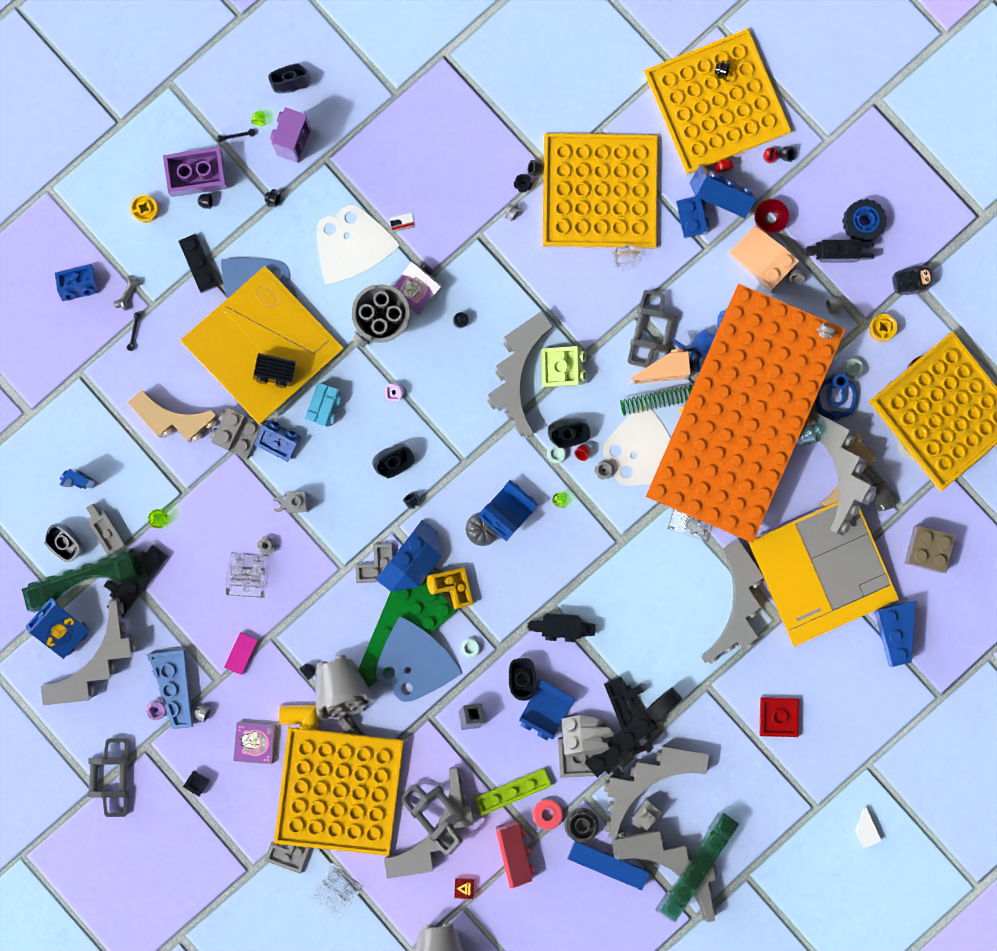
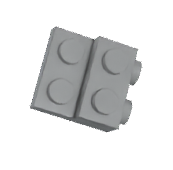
(236, 433)

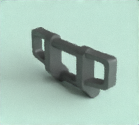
(643, 312)
(122, 793)
(446, 825)

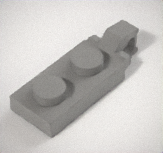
(104, 530)

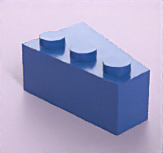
(722, 191)
(896, 632)

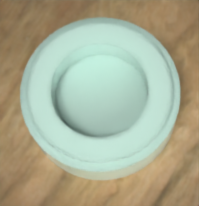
(853, 367)
(555, 454)
(470, 648)

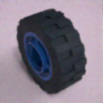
(874, 214)

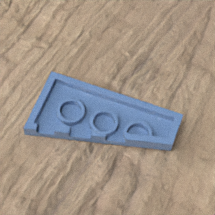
(173, 682)

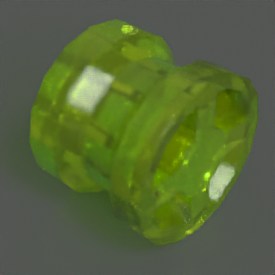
(161, 521)

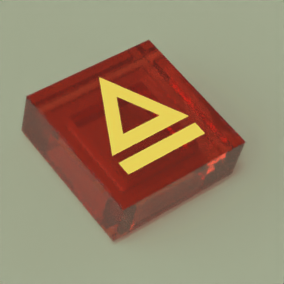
(464, 888)

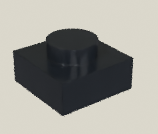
(196, 783)

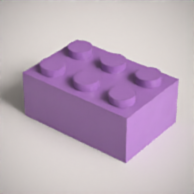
(290, 134)
(195, 172)

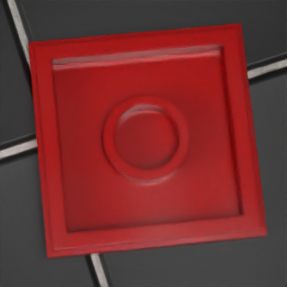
(779, 717)

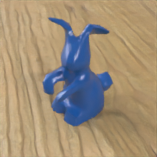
(700, 345)

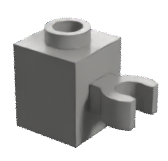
(294, 503)
(645, 815)

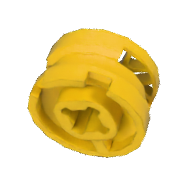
(144, 208)
(883, 328)

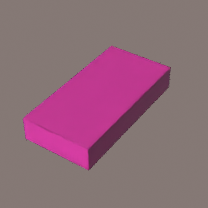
(241, 653)

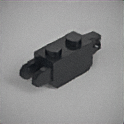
(840, 251)
(562, 626)

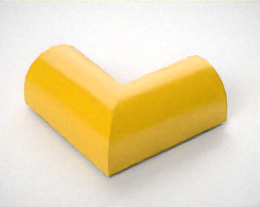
(455, 582)
(300, 715)

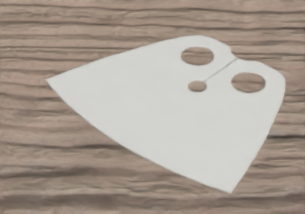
(364, 248)
(638, 434)

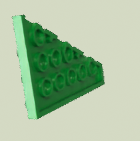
(414, 605)

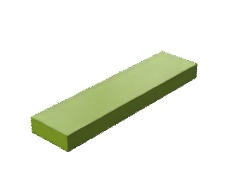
(512, 791)

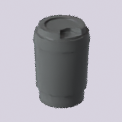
(883, 498)

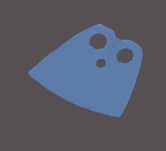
(239, 270)
(419, 651)

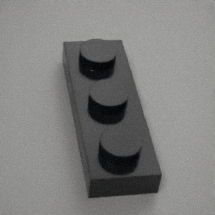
(198, 263)

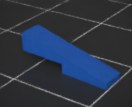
(608, 865)

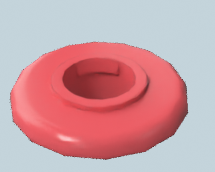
(557, 814)

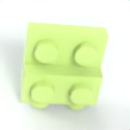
(563, 367)

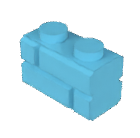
(323, 405)

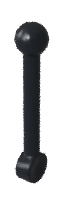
(251, 132)
(130, 347)

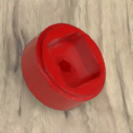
(724, 165)

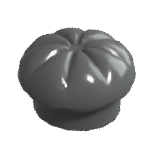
(479, 532)
(581, 825)

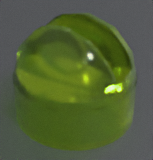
(258, 118)
(559, 499)

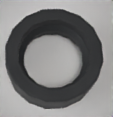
(663, 704)

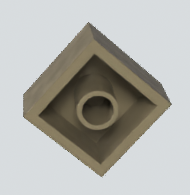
(929, 549)

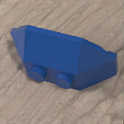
(412, 560)

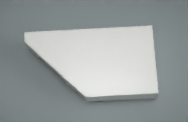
(866, 830)

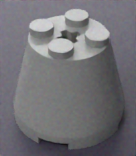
(384, 301)
(340, 689)
(438, 939)

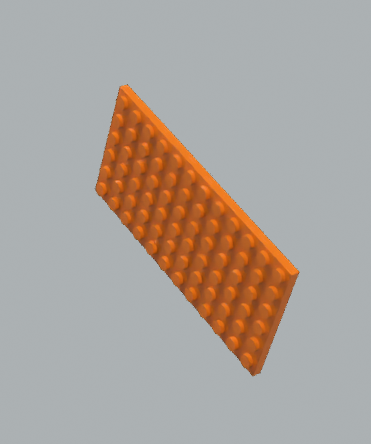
(744, 413)

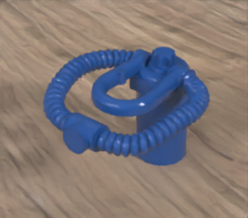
(838, 381)

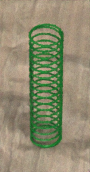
(658, 396)

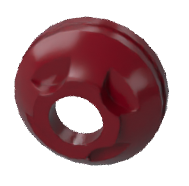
(775, 207)

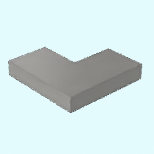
(369, 572)
(288, 858)

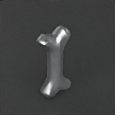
(131, 284)

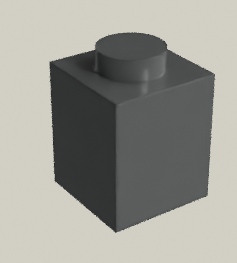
(471, 716)

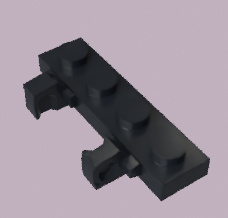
(148, 564)
(621, 700)
(633, 734)

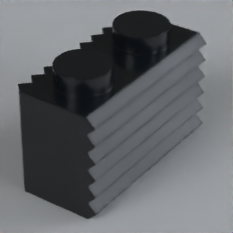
(274, 370)

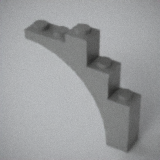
(507, 395)
(848, 466)
(737, 630)
(114, 646)
(624, 791)
(419, 858)
(676, 858)

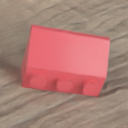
(515, 854)

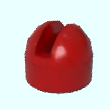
(766, 155)
(582, 452)

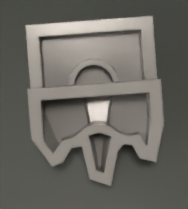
(585, 735)

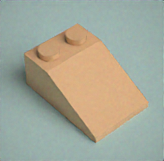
(763, 258)
(668, 368)

